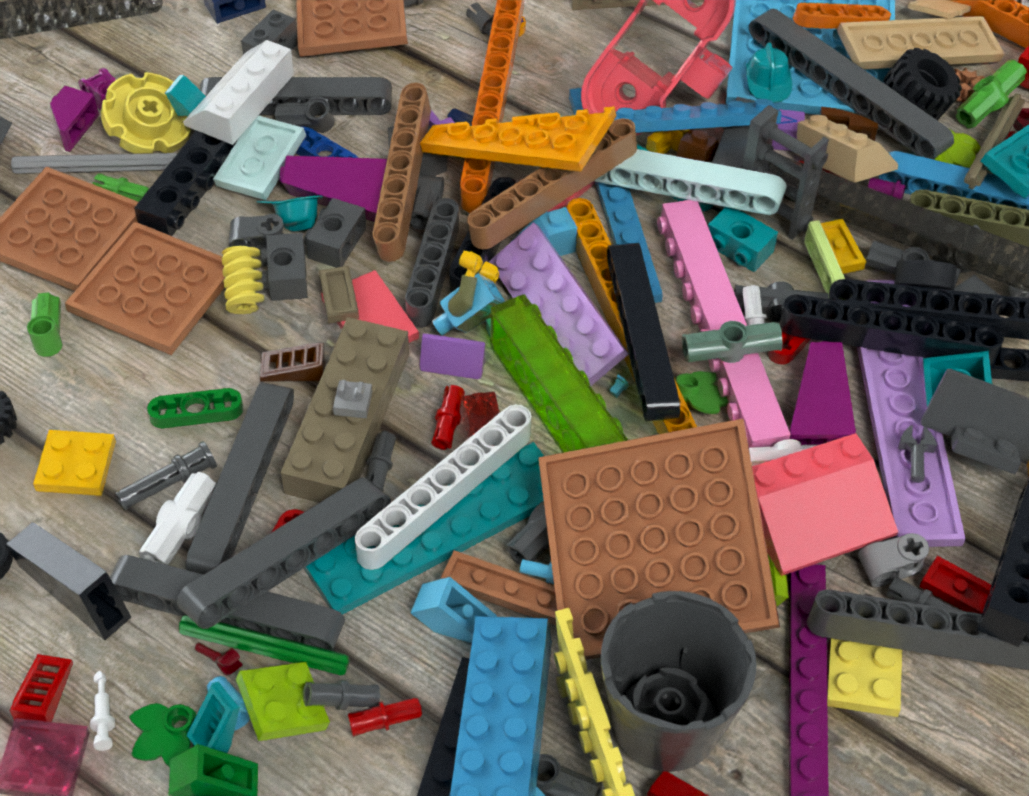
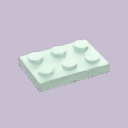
(258, 157)

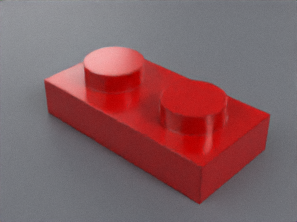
(956, 586)

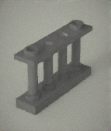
(761, 152)

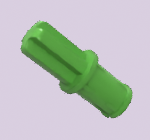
(121, 186)

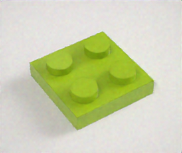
(276, 701)

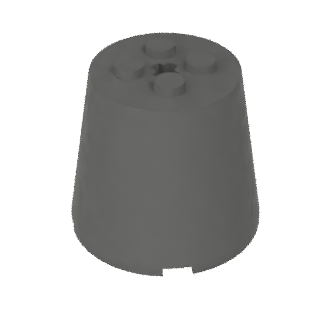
(675, 677)

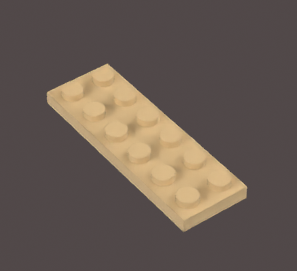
(953, 39)

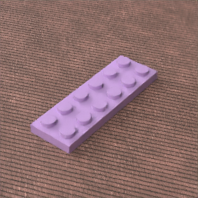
(535, 269)

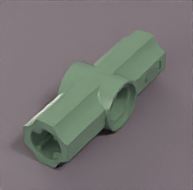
(732, 341)

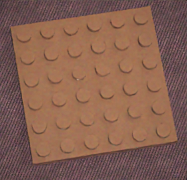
(657, 520)

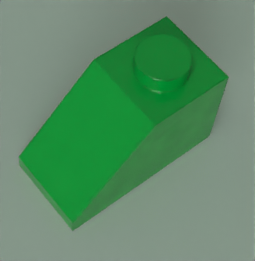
(212, 773)

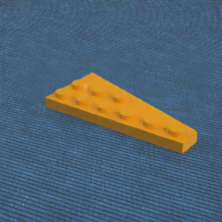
(527, 140)

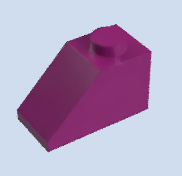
(73, 114)

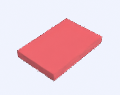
(379, 305)

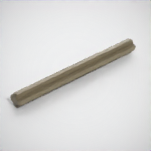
(996, 136)

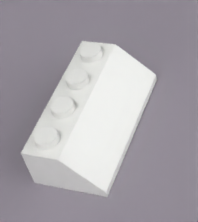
(243, 92)

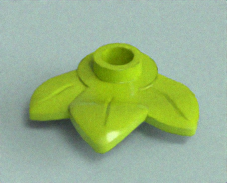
(962, 151)

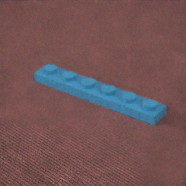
(695, 117)

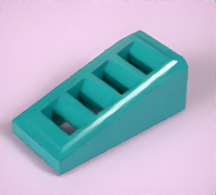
(215, 720)

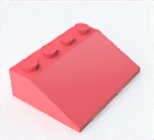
(821, 504)

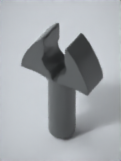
(917, 451)

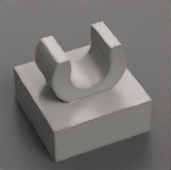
(352, 399)

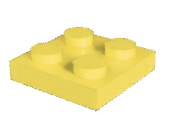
(864, 677)

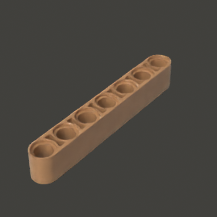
(401, 173)
(548, 188)

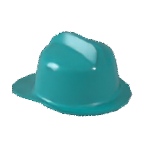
(769, 74)
(296, 213)

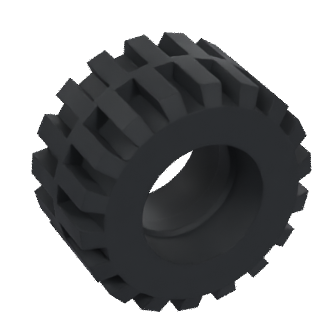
(925, 81)

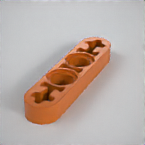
(831, 15)

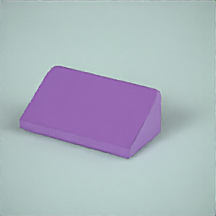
(452, 356)

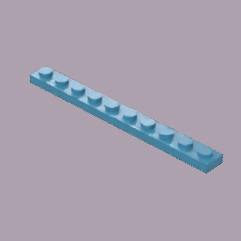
(621, 214)

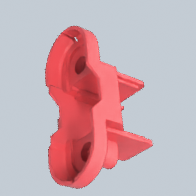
(613, 68)

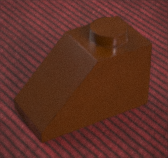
(697, 146)

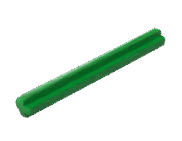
(267, 645)

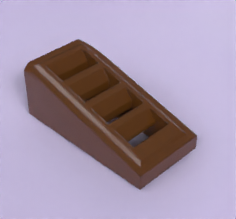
(304, 372)

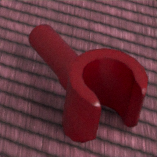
(227, 662)

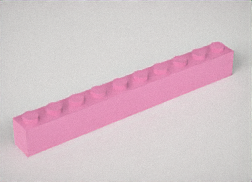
(713, 304)

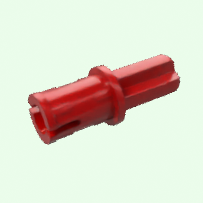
(383, 716)

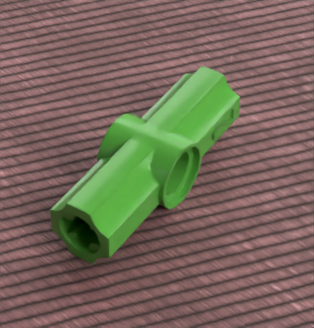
(991, 94)

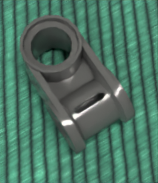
(253, 230)

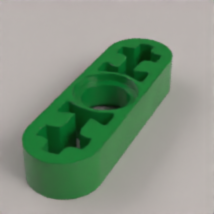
(184, 400)

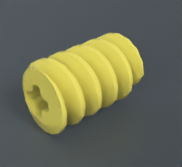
(241, 279)

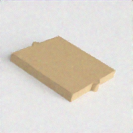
(940, 8)

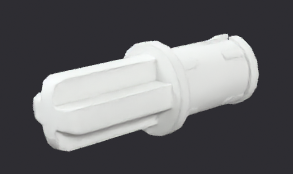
(752, 305)

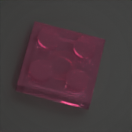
(42, 758)

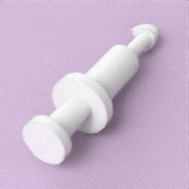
(102, 721)

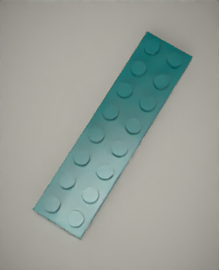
(488, 509)

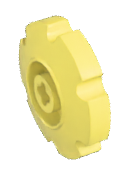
(143, 115)

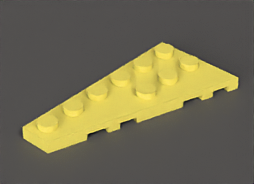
(587, 709)

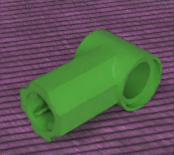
(45, 324)

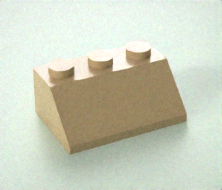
(849, 153)

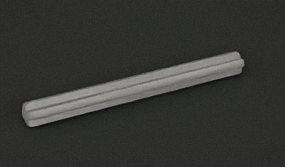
(92, 162)

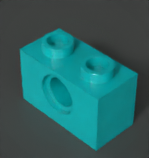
(742, 238)

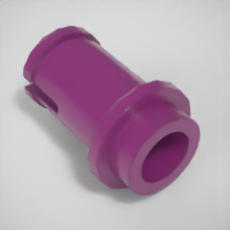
(890, 188)

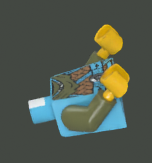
(473, 300)

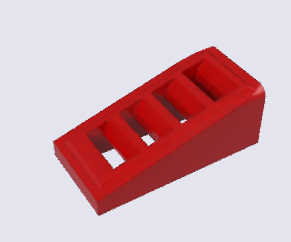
(21, 704)

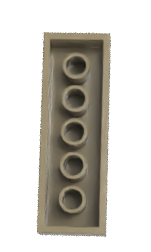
(335, 448)

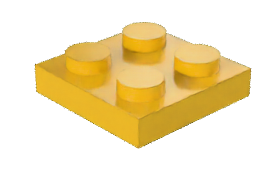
(74, 462)

